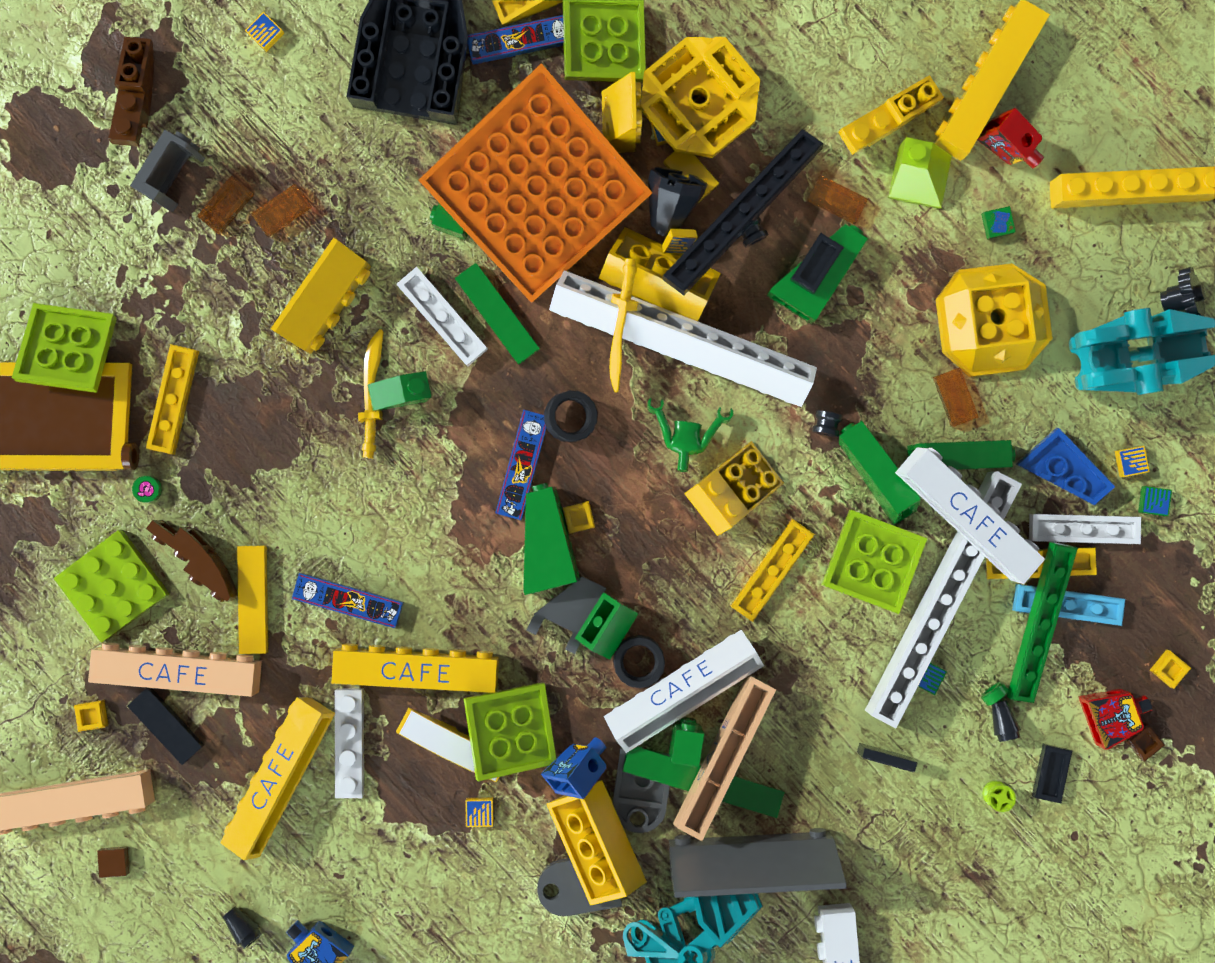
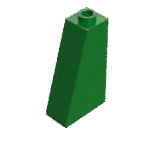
(809, 305)
(972, 453)
(878, 472)
(547, 546)

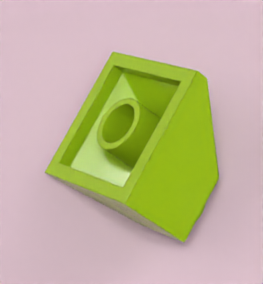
(920, 173)

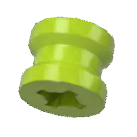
(1004, 800)

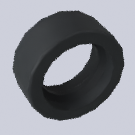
(586, 403)
(645, 681)

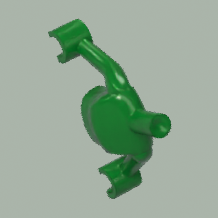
(686, 434)

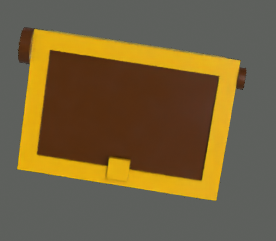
(66, 427)

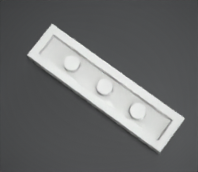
(442, 316)
(1085, 529)
(349, 743)

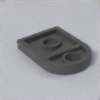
(639, 794)
(571, 896)

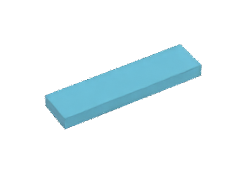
(1076, 605)

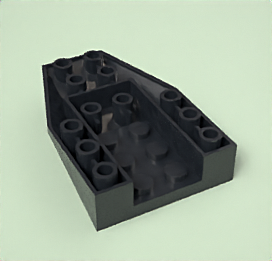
(410, 59)

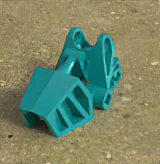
(1174, 348)
(718, 915)

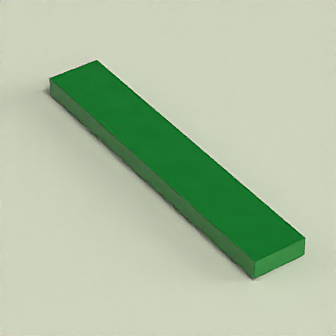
(1042, 622)
(740, 792)

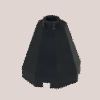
(672, 198)

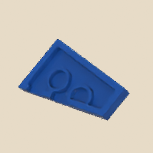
(1067, 467)

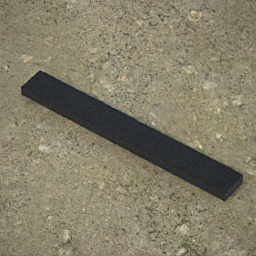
(742, 212)

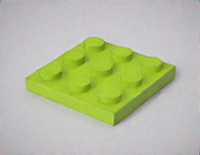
(603, 39)
(64, 347)
(874, 561)
(111, 586)
(510, 731)

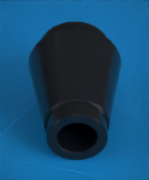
(1004, 722)
(241, 927)

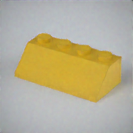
(648, 281)
(322, 297)
(597, 845)

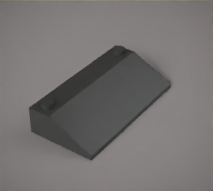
(755, 864)

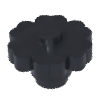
(1185, 296)

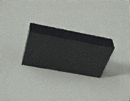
(817, 263)
(887, 757)
(1052, 773)

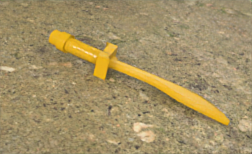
(625, 304)
(371, 366)

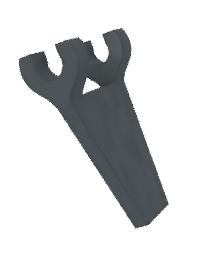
(569, 609)

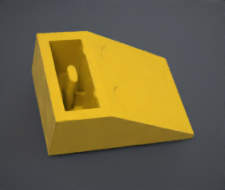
(622, 113)
(734, 488)

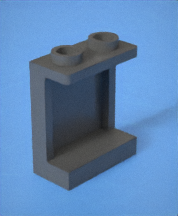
(164, 166)

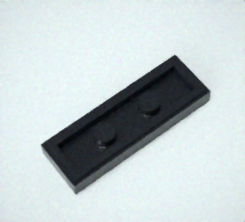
(165, 725)

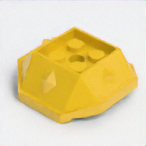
(706, 69)
(966, 323)

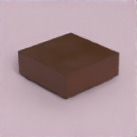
(1145, 743)
(113, 862)

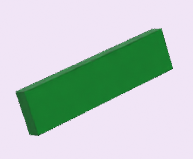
(497, 313)

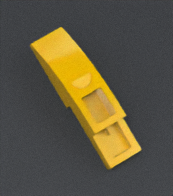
(891, 115)

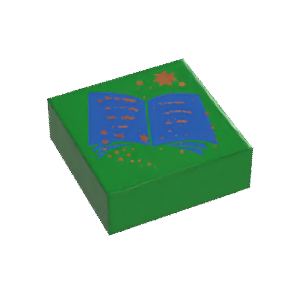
(998, 222)

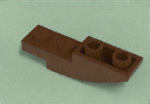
(134, 94)
(204, 563)

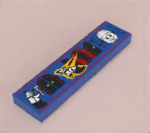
(516, 40)
(522, 465)
(347, 600)

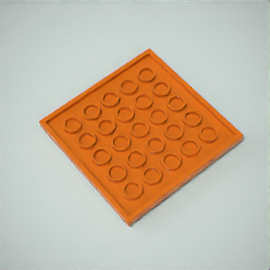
(535, 184)

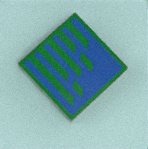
(1154, 501)
(932, 679)

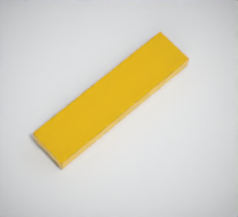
(172, 399)
(772, 570)
(252, 599)

